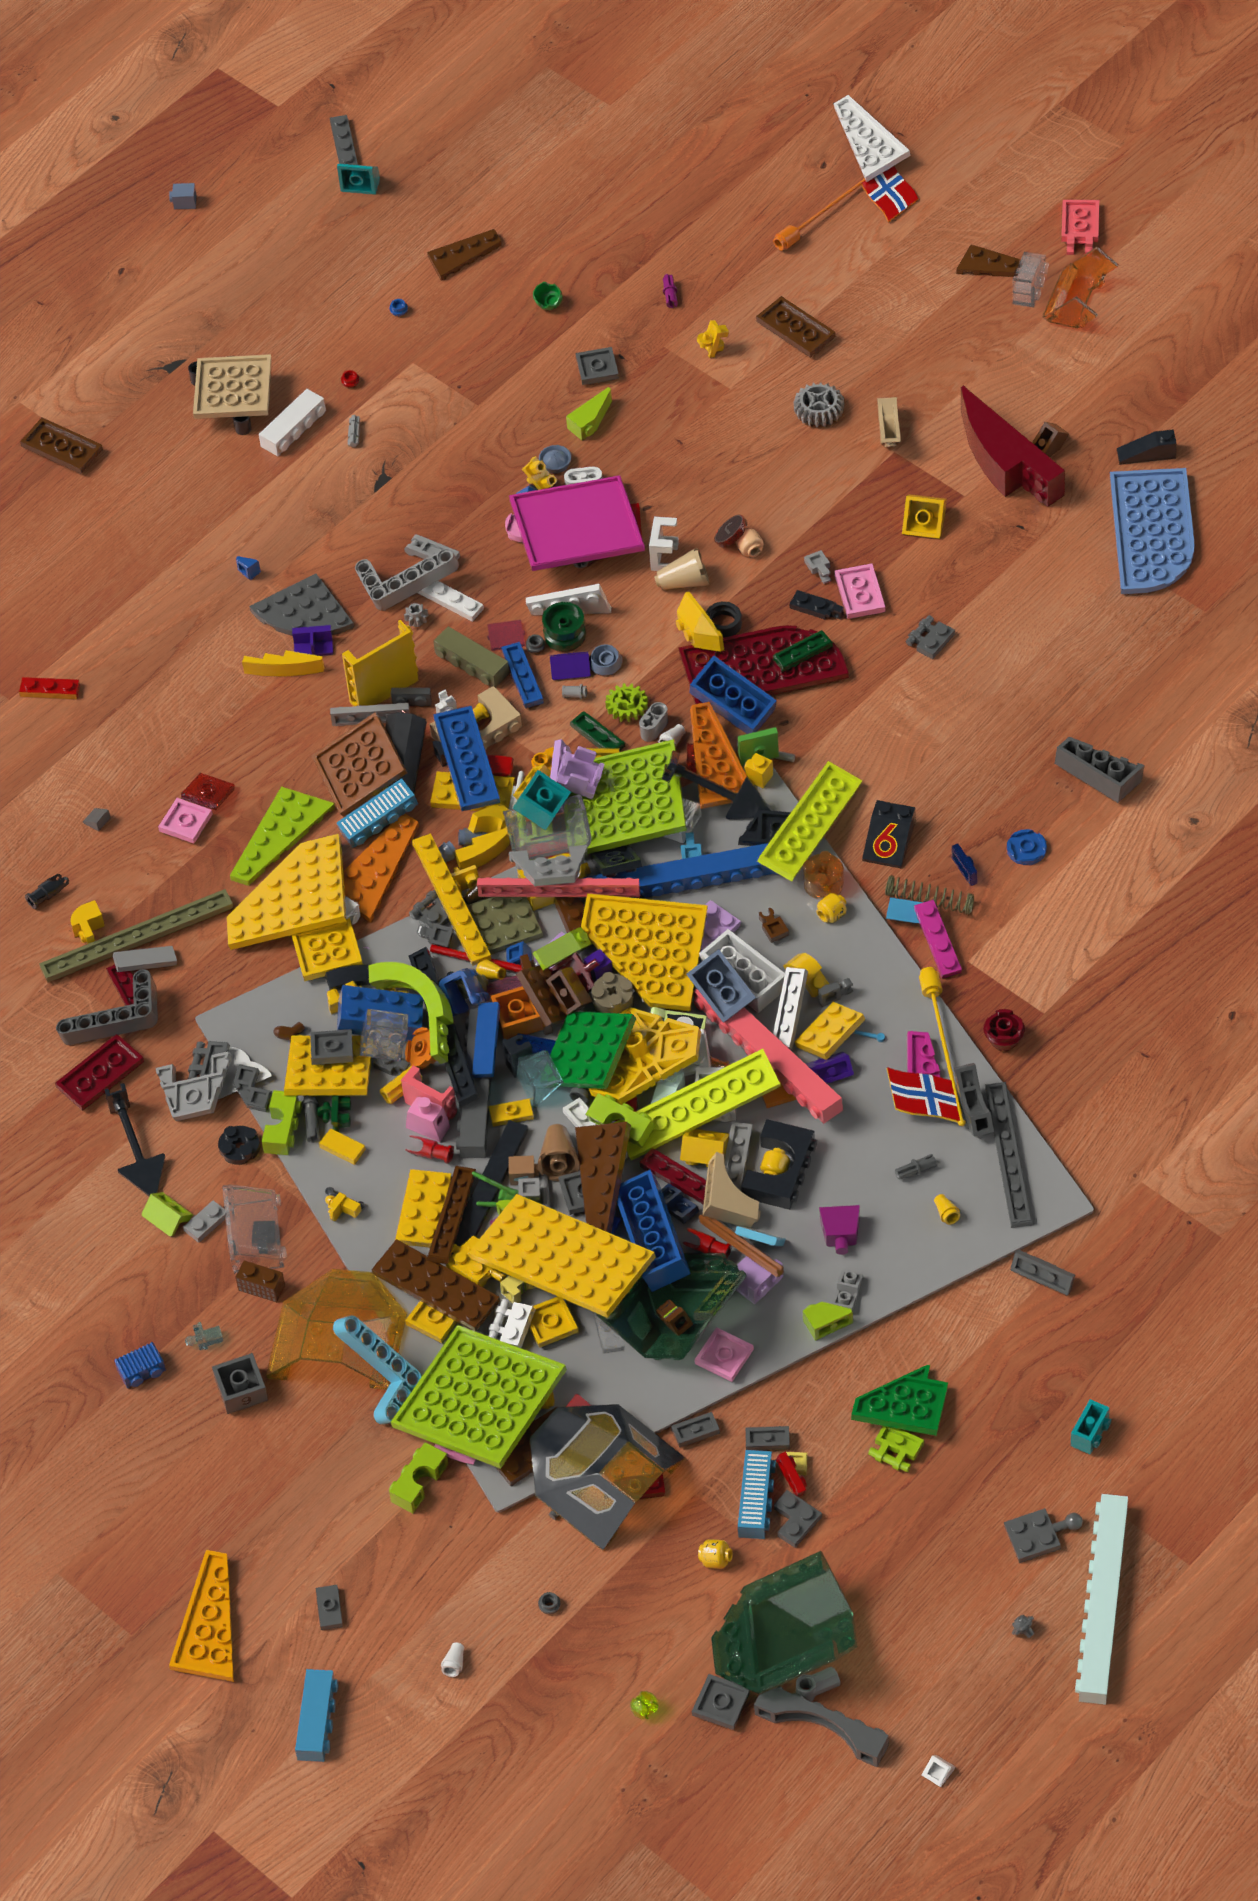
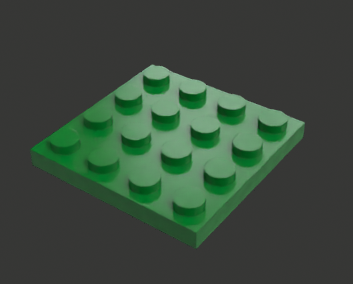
(591, 1048)

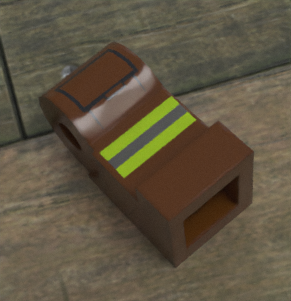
(672, 1315)

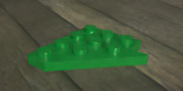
(904, 1403)

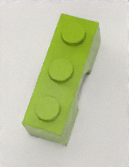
(606, 1110)
(280, 1137)
(426, 1462)

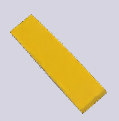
(288, 665)

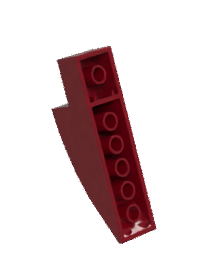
(1007, 455)

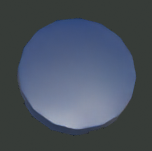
(1026, 847)

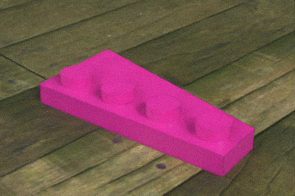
(921, 1054)

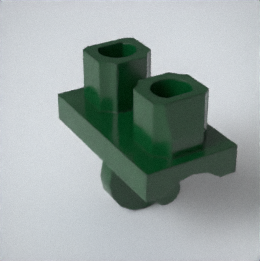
(339, 1104)

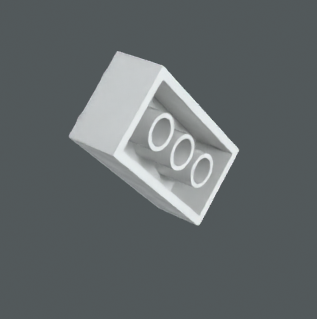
(756, 971)

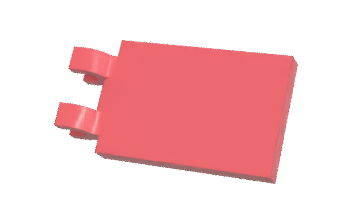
(1080, 223)

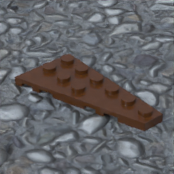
(602, 1161)

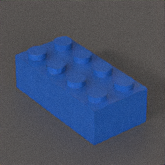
(732, 696)
(356, 1000)

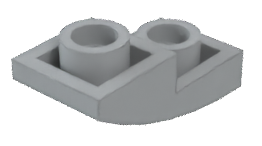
(847, 1289)

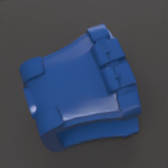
(474, 990)

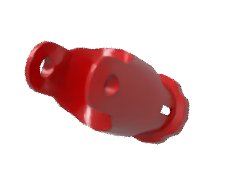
(432, 1149)
(708, 1244)

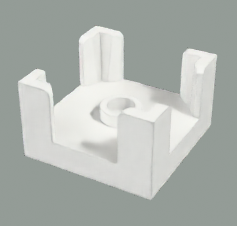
(661, 544)

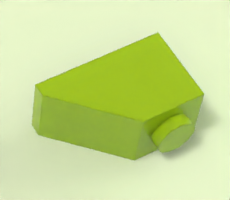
(826, 1318)

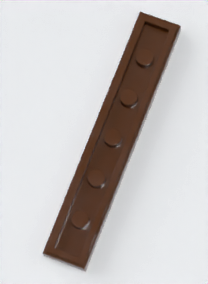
(451, 1215)

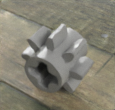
(416, 615)

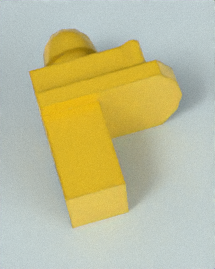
(342, 1204)

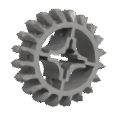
(819, 410)

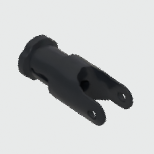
(46, 890)

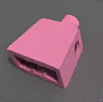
(427, 1119)

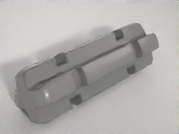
(353, 432)

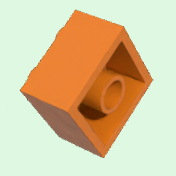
(517, 1013)

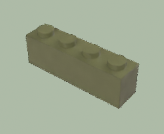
(471, 657)

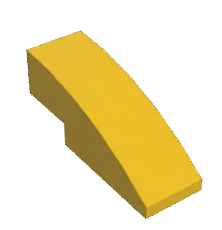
(482, 849)

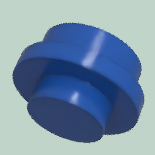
(398, 307)

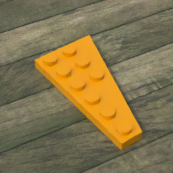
(206, 1633)

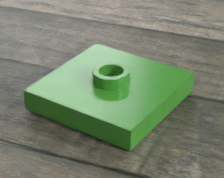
(760, 742)

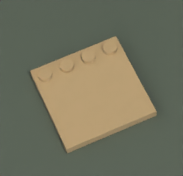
(232, 386)

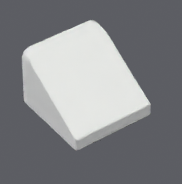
(938, 1770)

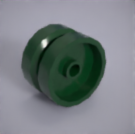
(563, 626)

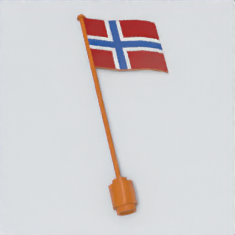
(886, 191)

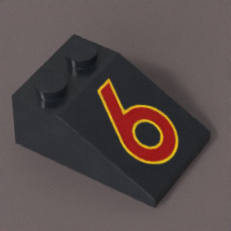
(889, 834)

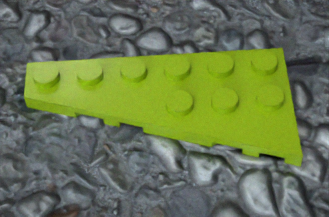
(279, 830)

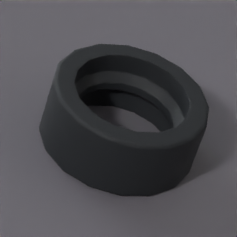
(730, 609)

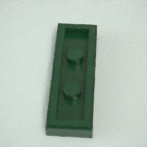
(802, 650)
(596, 732)

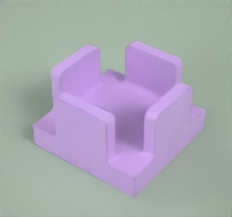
(579, 772)

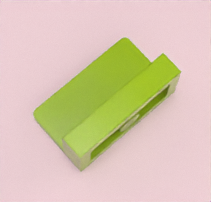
(165, 1213)

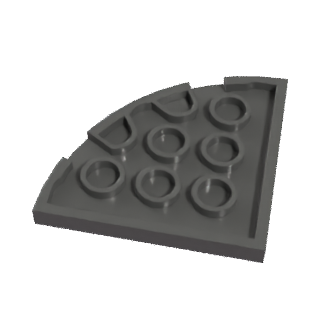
(302, 605)

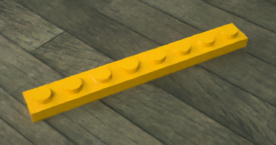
(451, 899)

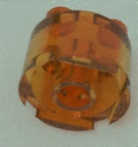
(823, 875)

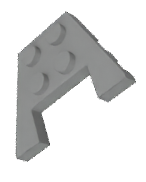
(552, 870)
(195, 1095)

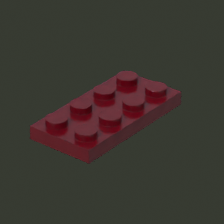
(99, 1071)

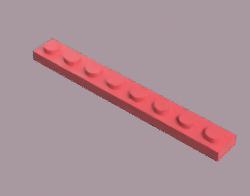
(524, 888)

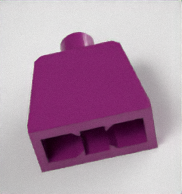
(840, 1226)

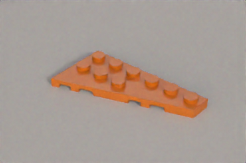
(714, 756)
(376, 866)

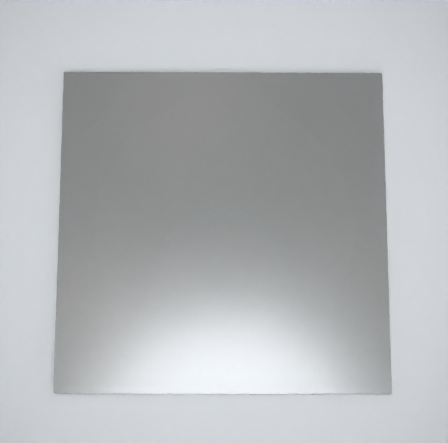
(900, 1234)

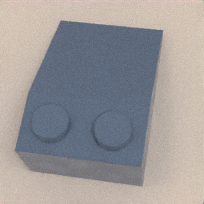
(721, 986)

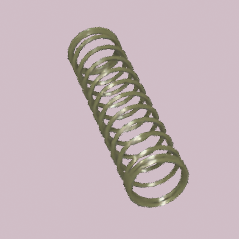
(890, 884)

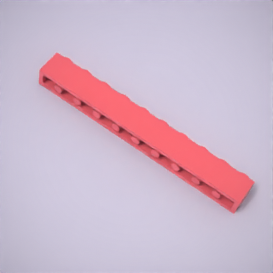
(789, 1069)

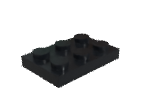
(616, 860)

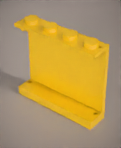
(383, 668)

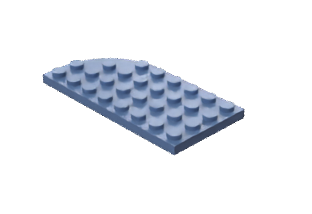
(1151, 527)

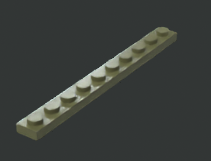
(136, 935)

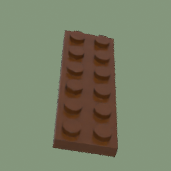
(435, 1285)

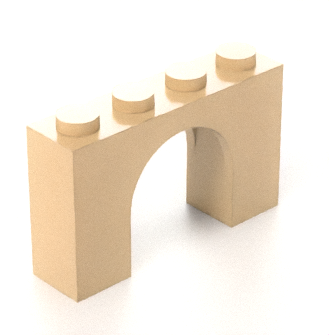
(502, 714)

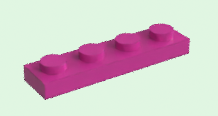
(937, 939)

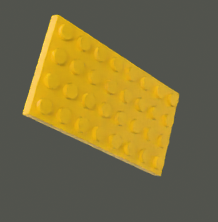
(562, 1255)

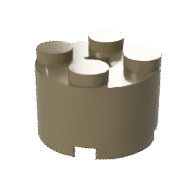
(612, 994)

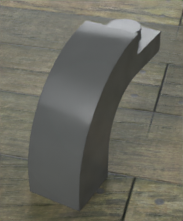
(972, 1104)

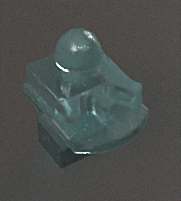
(204, 1337)

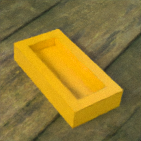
(342, 1146)

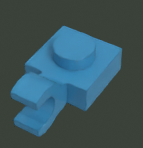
(690, 849)

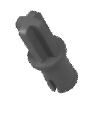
(916, 1166)

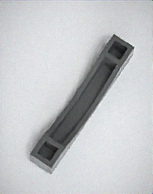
(781, 1706)

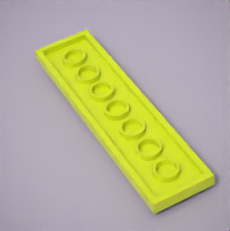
(809, 821)
(707, 1100)

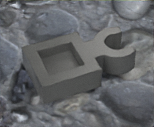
(832, 992)

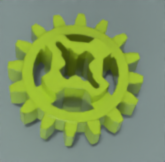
(624, 702)

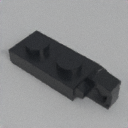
(816, 606)

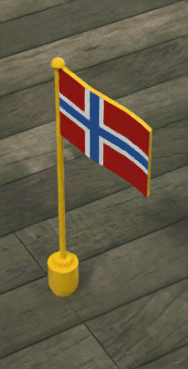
(927, 1093)

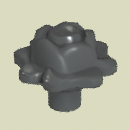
(1022, 1625)

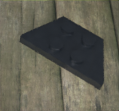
(763, 827)

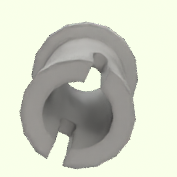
(574, 691)

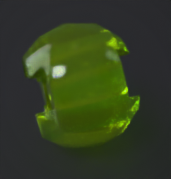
(644, 1705)

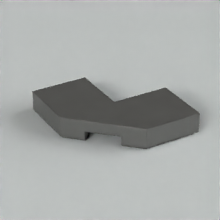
(245, 1083)

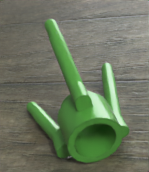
(505, 1193)

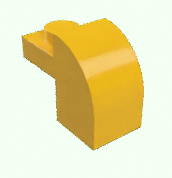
(85, 920)
(815, 978)

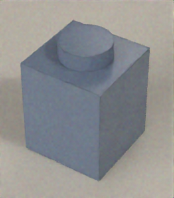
(183, 196)

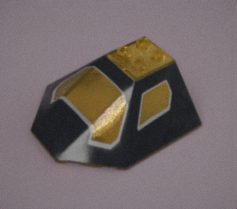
(596, 1466)

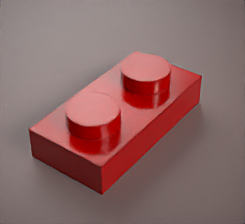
(787, 1466)

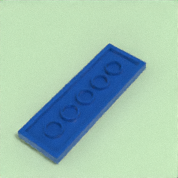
(466, 758)

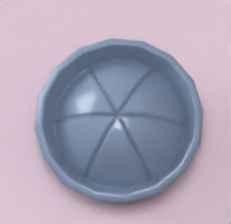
(555, 458)
(605, 660)

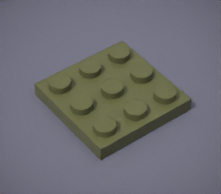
(505, 922)

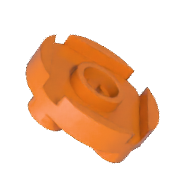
(413, 1051)

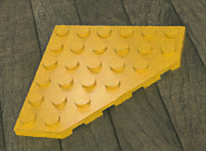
(295, 897)
(649, 944)

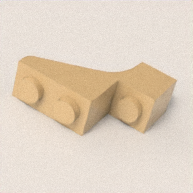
(888, 421)

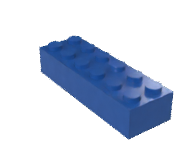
(652, 1228)

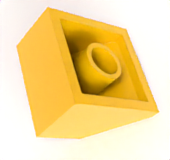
(924, 516)
(701, 1145)

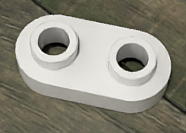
(582, 475)

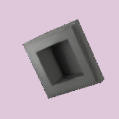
(97, 818)

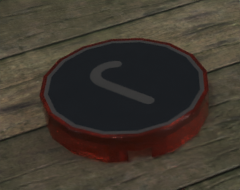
(730, 531)

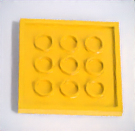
(326, 1079)

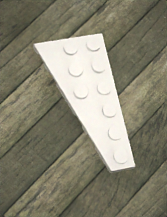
(871, 143)

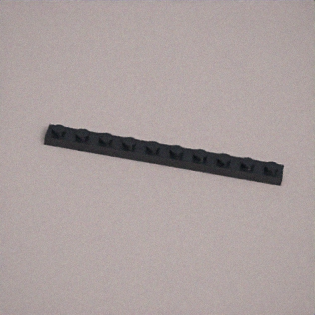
(457, 1063)

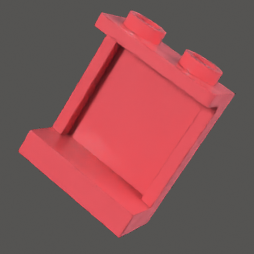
(414, 1088)

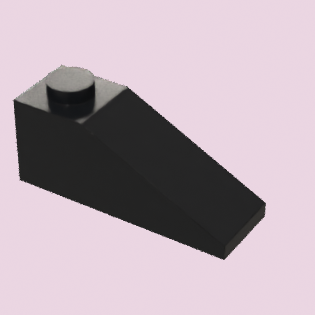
(1151, 447)

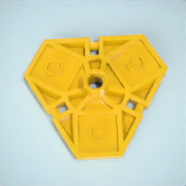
(651, 1054)

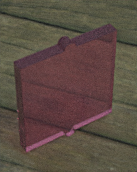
(505, 634)

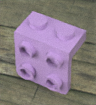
(758, 1280)

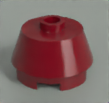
(1004, 1029)

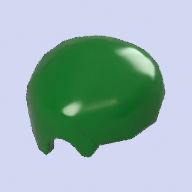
(547, 296)

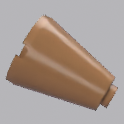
(557, 1153)

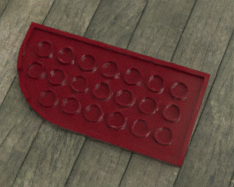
(753, 658)

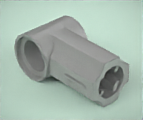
(817, 1683)

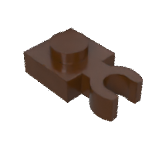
(773, 927)

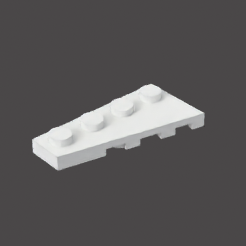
(588, 598)

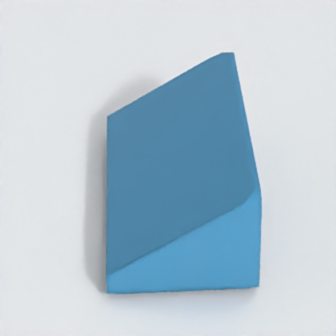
(902, 910)

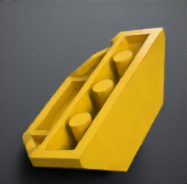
(697, 625)

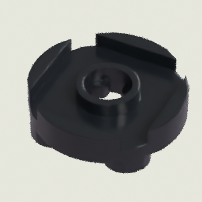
(237, 1134)

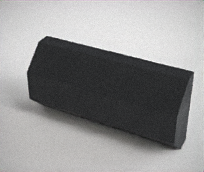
(407, 736)

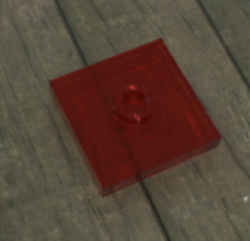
(207, 791)

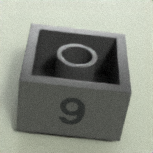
(240, 1383)

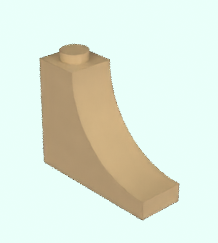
(724, 1199)

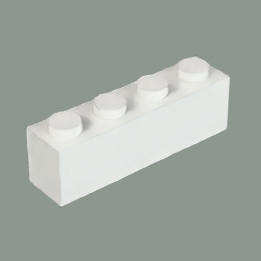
(292, 422)

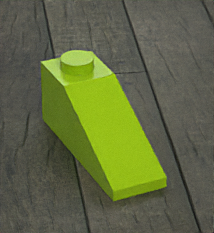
(587, 417)
(562, 948)

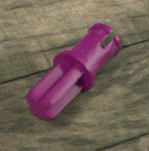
(670, 291)

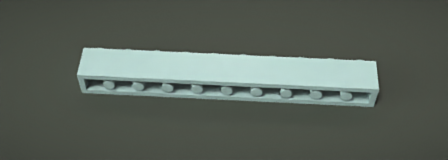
(1103, 1599)

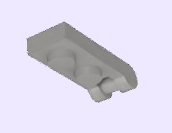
(427, 547)

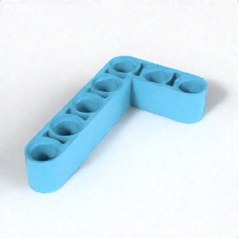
(382, 1363)

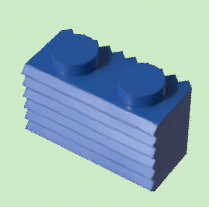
(140, 1365)

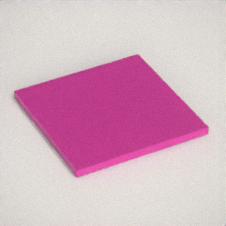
(576, 523)

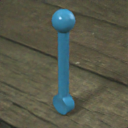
(880, 1037)

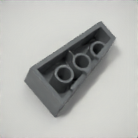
(1099, 769)

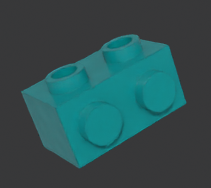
(1090, 1427)

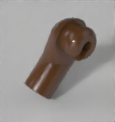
(285, 1033)

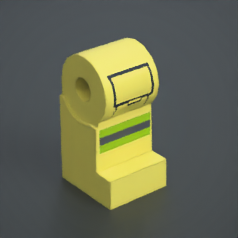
(513, 1288)

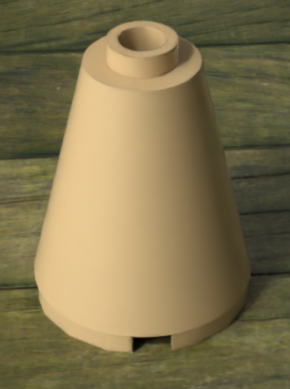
(683, 572)

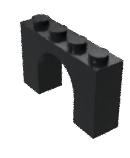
(783, 1188)

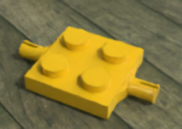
(469, 1268)

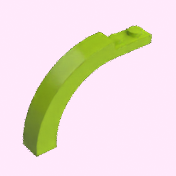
(400, 975)

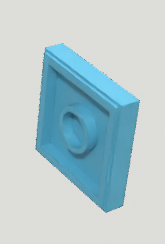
(760, 1236)

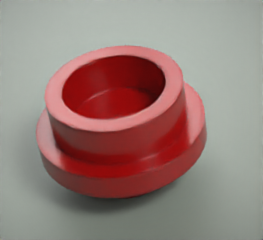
(349, 378)

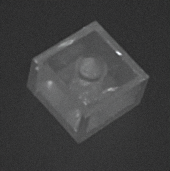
(384, 1035)

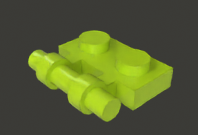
(898, 1441)

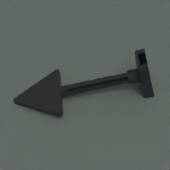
(745, 801)
(143, 1173)

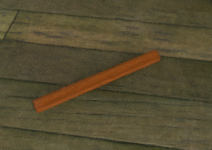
(742, 1245)

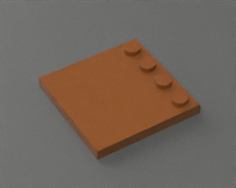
(359, 764)

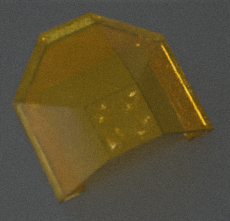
(309, 1317)

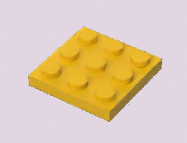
(326, 949)

